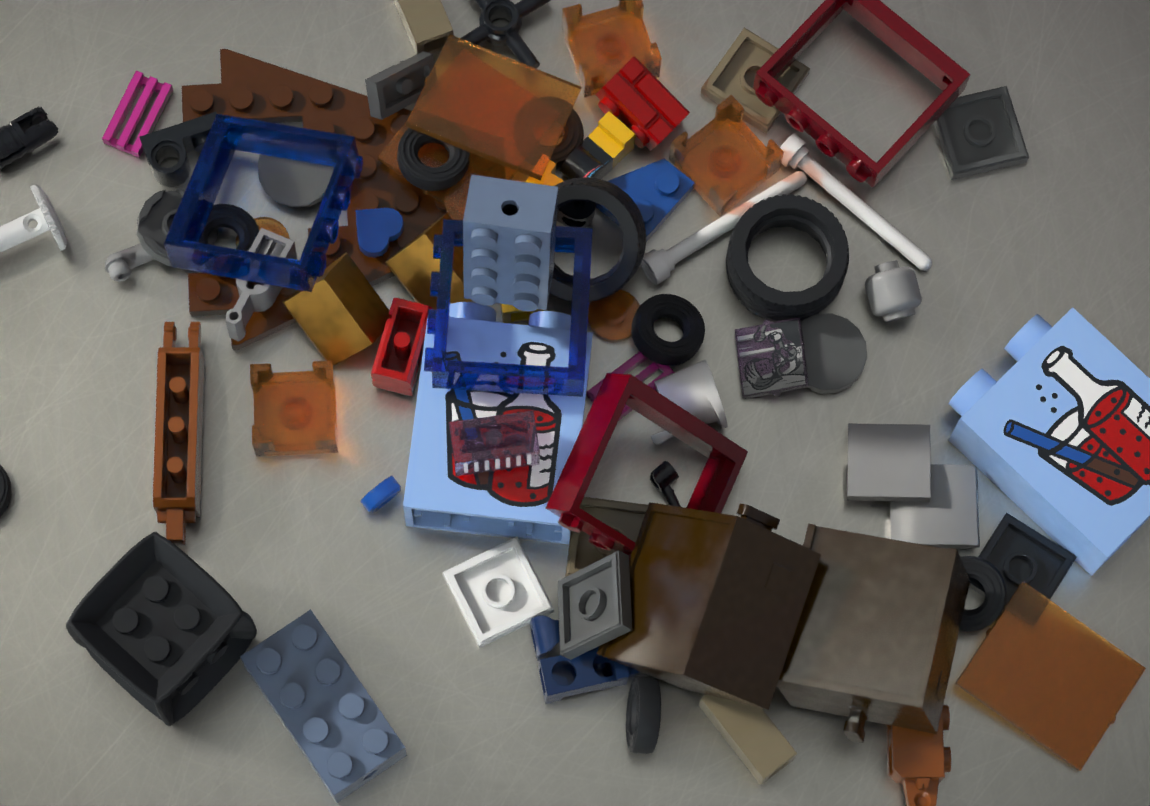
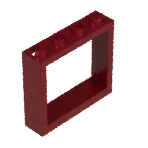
(899, 37)
(616, 391)

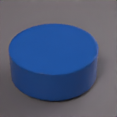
(381, 494)

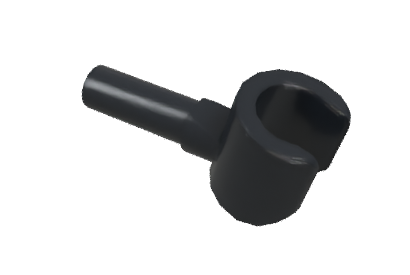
(662, 478)

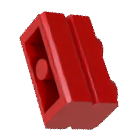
(641, 104)
(401, 347)

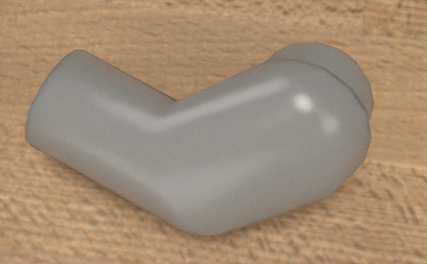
(121, 262)

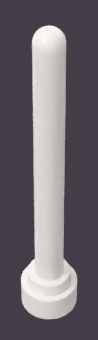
(797, 156)
(660, 263)

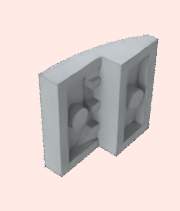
(889, 462)
(948, 518)

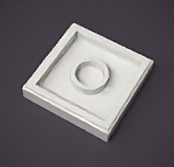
(498, 591)

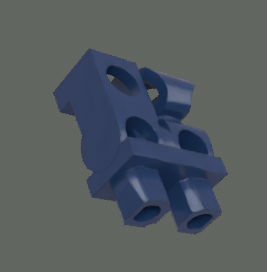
(568, 677)

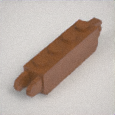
(178, 432)
(919, 760)

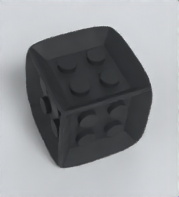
(162, 628)

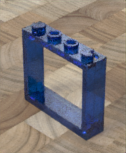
(275, 140)
(509, 377)

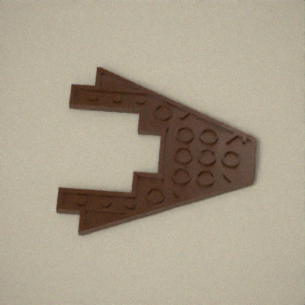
(279, 95)

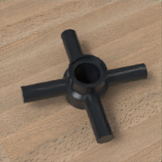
(508, 34)

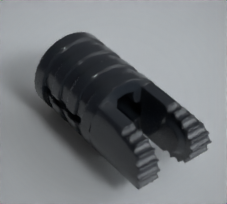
(25, 135)

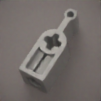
(258, 297)

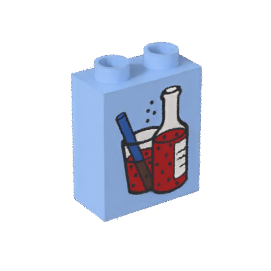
(1064, 435)
(505, 500)

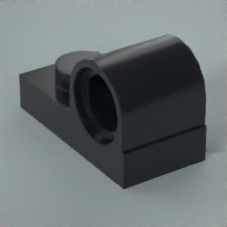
(176, 143)

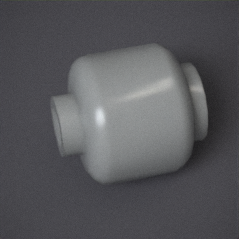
(893, 291)

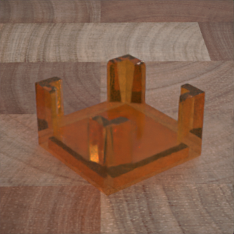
(607, 41)
(725, 158)
(294, 410)

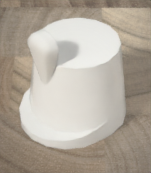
(694, 392)

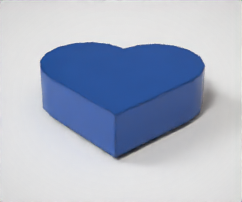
(377, 229)

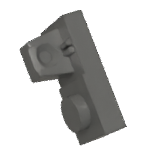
(398, 85)

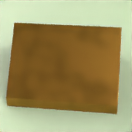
(415, 264)
(340, 312)

